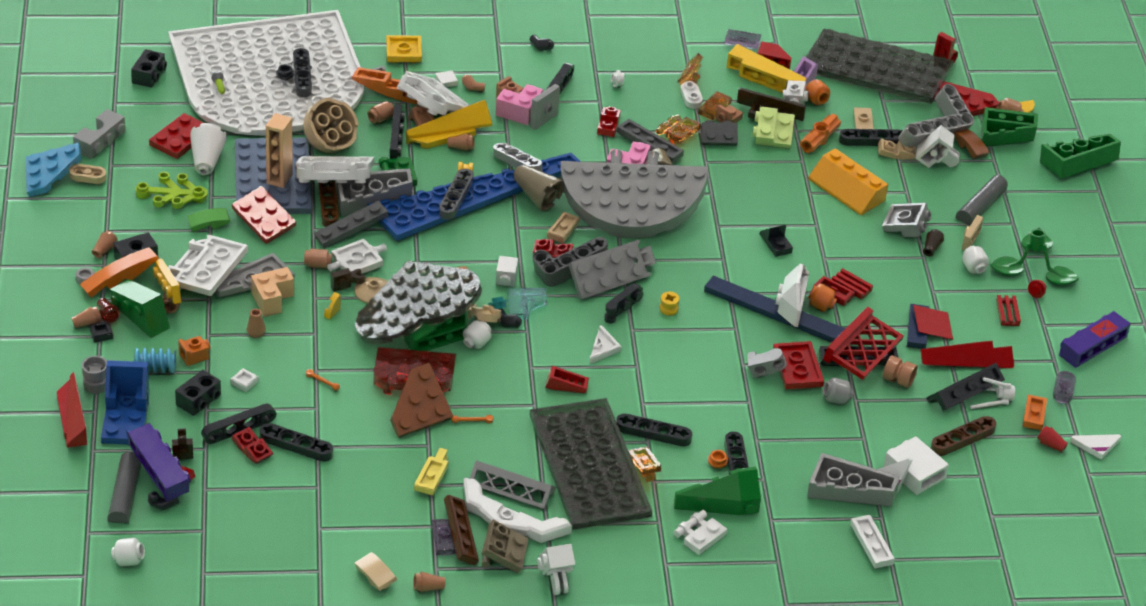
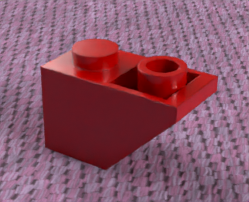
(774, 53)

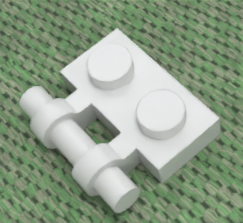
(703, 537)

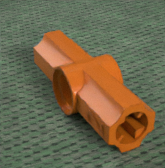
(820, 133)

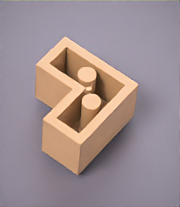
(270, 289)

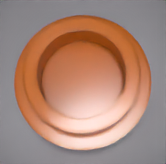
(718, 459)

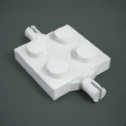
(357, 256)

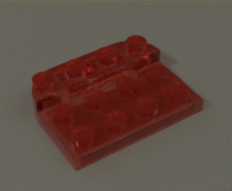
(394, 365)

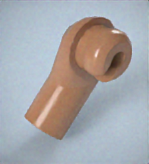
(471, 84)

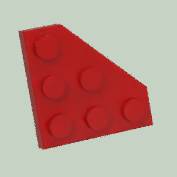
(975, 99)

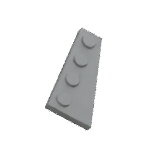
(240, 278)

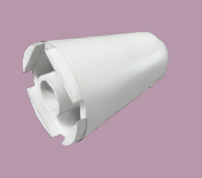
(207, 146)

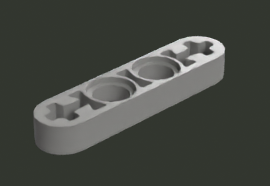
(515, 156)

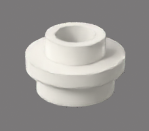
(617, 78)

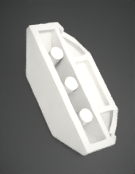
(792, 294)

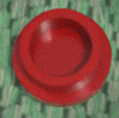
(1037, 288)

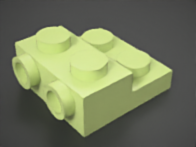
(773, 128)

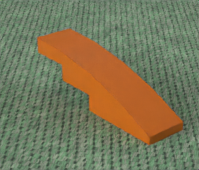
(382, 83)
(124, 268)

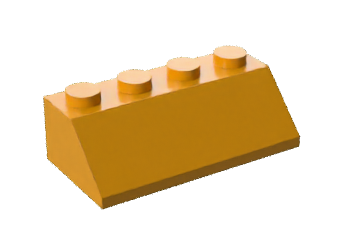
(849, 182)

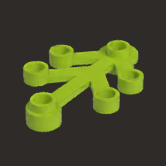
(173, 192)

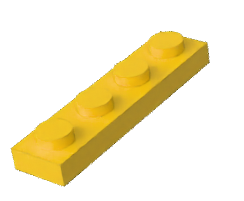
(167, 281)

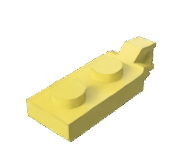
(432, 473)

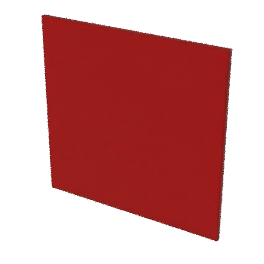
(933, 322)

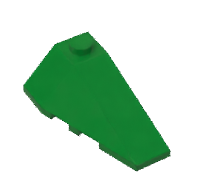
(728, 495)

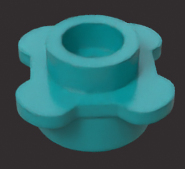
(498, 302)

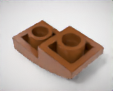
(972, 142)

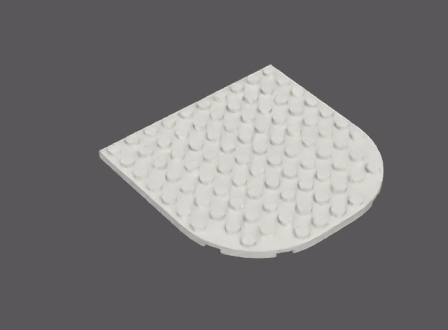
(249, 60)

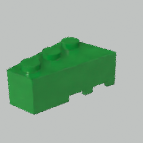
(1007, 127)
(141, 306)
(437, 335)

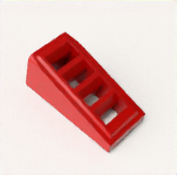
(566, 381)

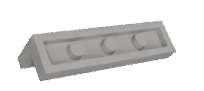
(517, 479)

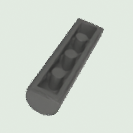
(982, 199)
(124, 488)

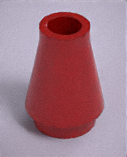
(1052, 439)

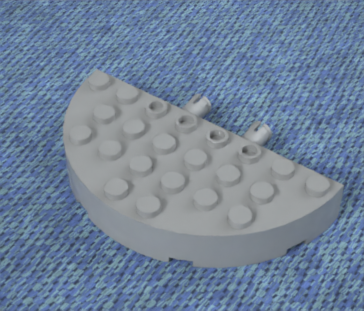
(633, 197)

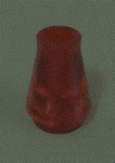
(108, 311)

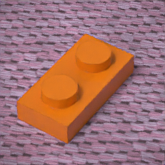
(1034, 412)

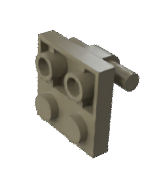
(504, 547)

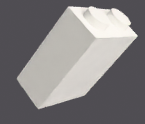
(926, 468)

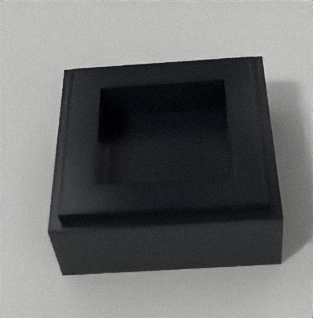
(101, 331)

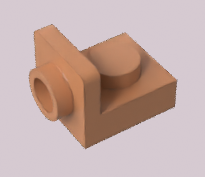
(728, 114)
(420, 115)

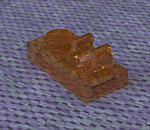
(690, 70)
(709, 108)
(645, 462)

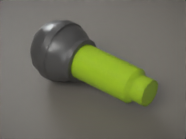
(217, 78)

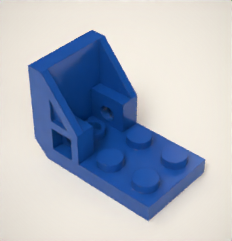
(125, 400)

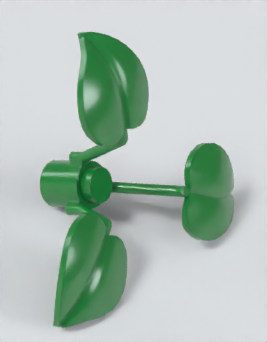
(1036, 241)

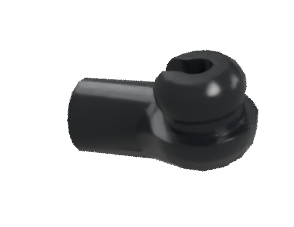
(541, 44)
(510, 320)
(158, 502)

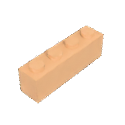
(279, 150)

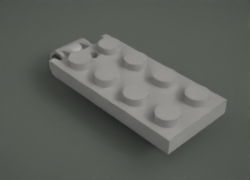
(611, 268)

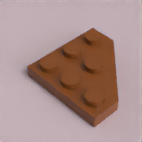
(420, 403)

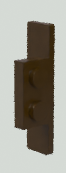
(757, 99)

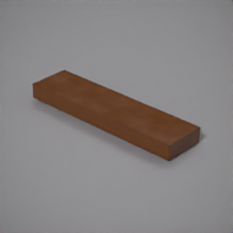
(461, 530)

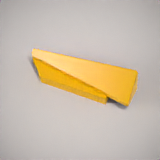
(760, 69)
(453, 124)

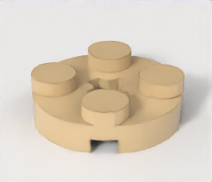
(486, 313)

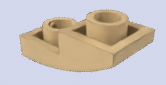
(896, 151)
(376, 571)

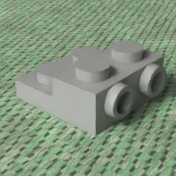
(908, 219)

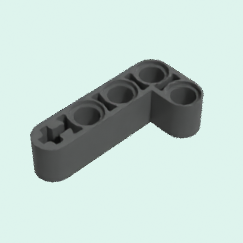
(557, 270)

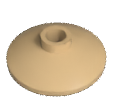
(369, 288)

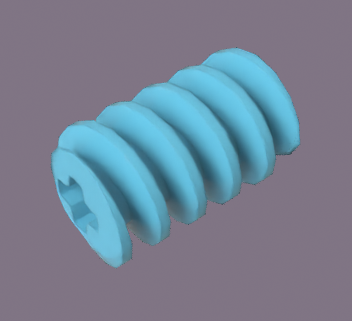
(158, 360)

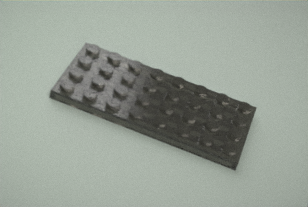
(879, 65)
(590, 463)

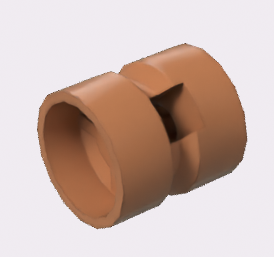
(900, 371)

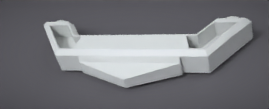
(520, 522)

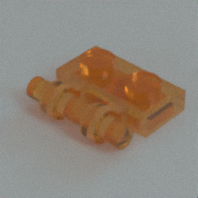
(678, 129)

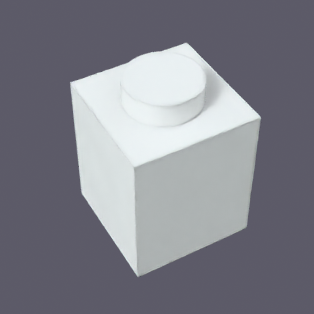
(506, 271)

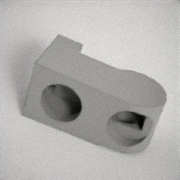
(766, 362)

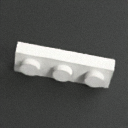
(872, 541)

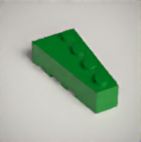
(1080, 154)

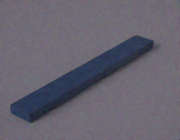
(767, 307)

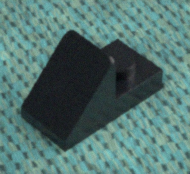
(776, 240)

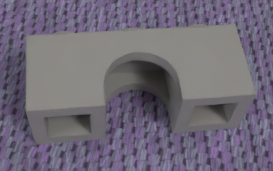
(109, 127)

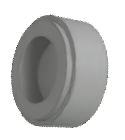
(83, 274)

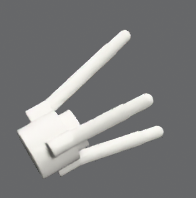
(1004, 391)

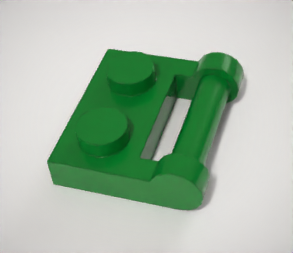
(398, 163)

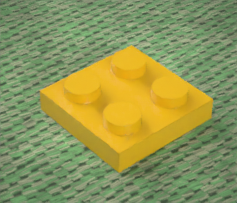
(403, 48)

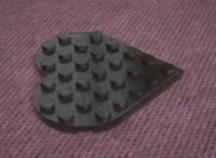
(415, 297)

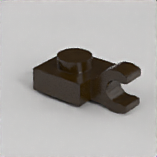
(343, 278)
(182, 447)

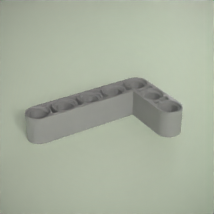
(955, 118)

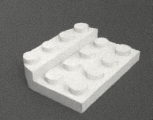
(430, 94)
(333, 168)
(207, 264)

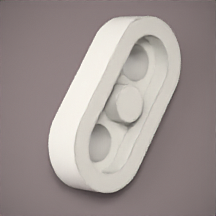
(691, 95)

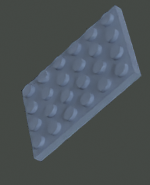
(251, 174)

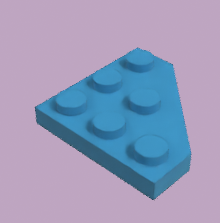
(49, 166)

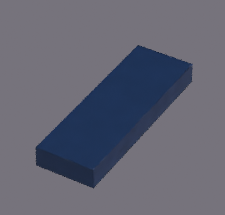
(914, 338)

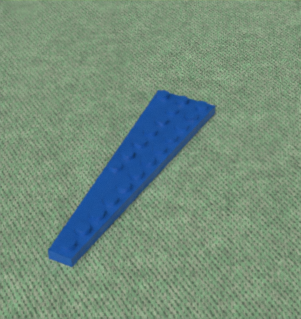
(421, 211)

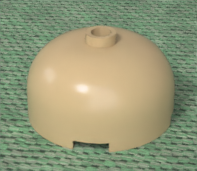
(330, 125)

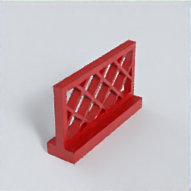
(851, 336)

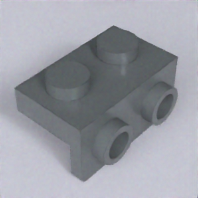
(719, 133)

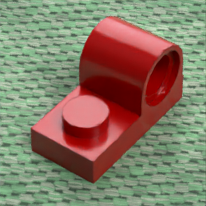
(945, 47)

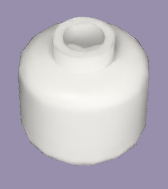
(975, 259)
(477, 334)
(128, 552)

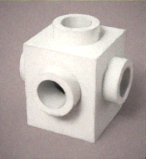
(796, 92)

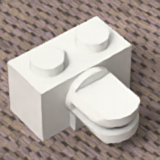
(938, 148)
(555, 563)

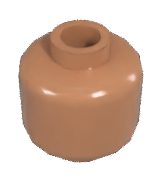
(1010, 104)

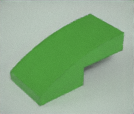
(215, 217)

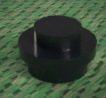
(285, 72)

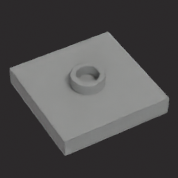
(545, 106)

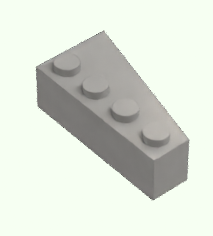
(380, 186)
(851, 482)

